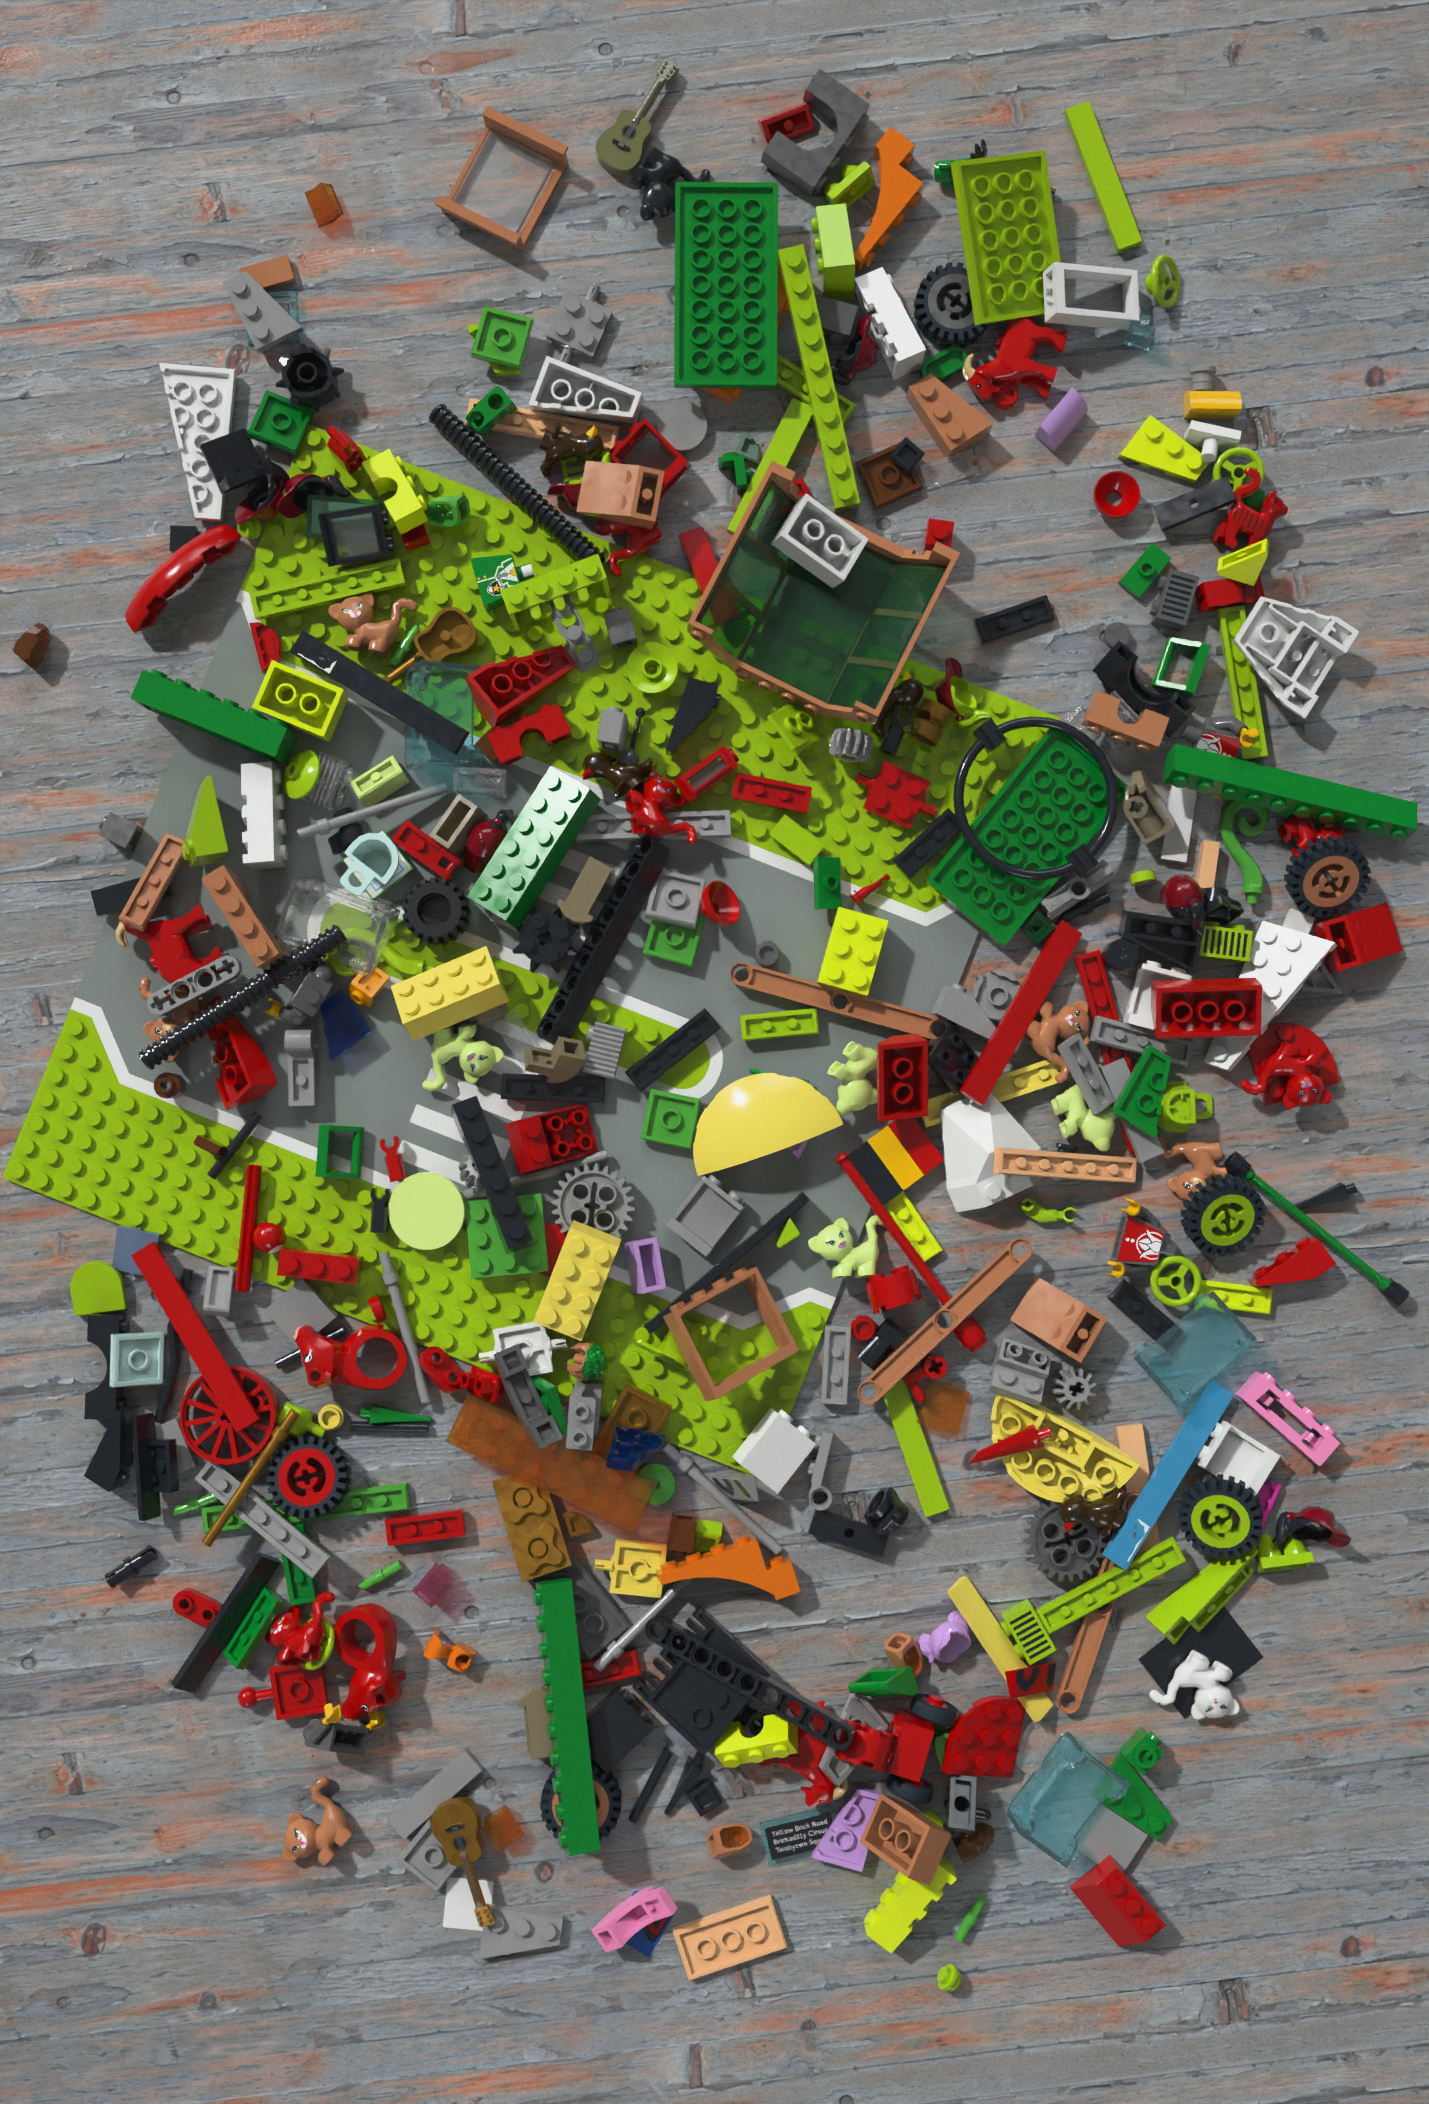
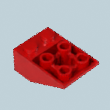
(1359, 937)
(551, 1138)

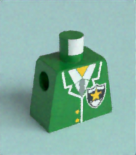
(498, 573)

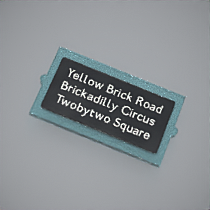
(795, 1834)

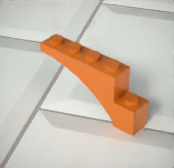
(897, 194)
(737, 1562)

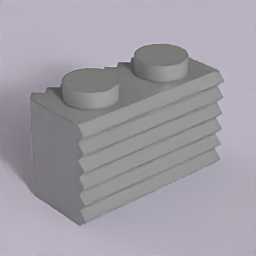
(612, 730)
(604, 1049)

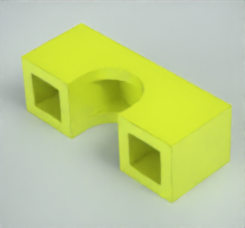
(387, 475)
(775, 1740)

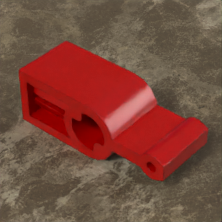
(345, 450)
(1226, 593)

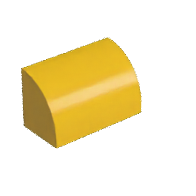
(1212, 404)

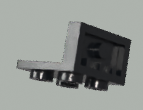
(233, 460)

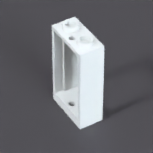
(1054, 296)

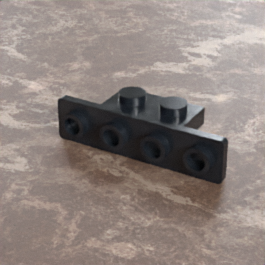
(154, 1466)

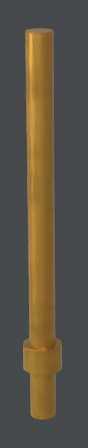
(279, 1435)

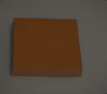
(885, 480)

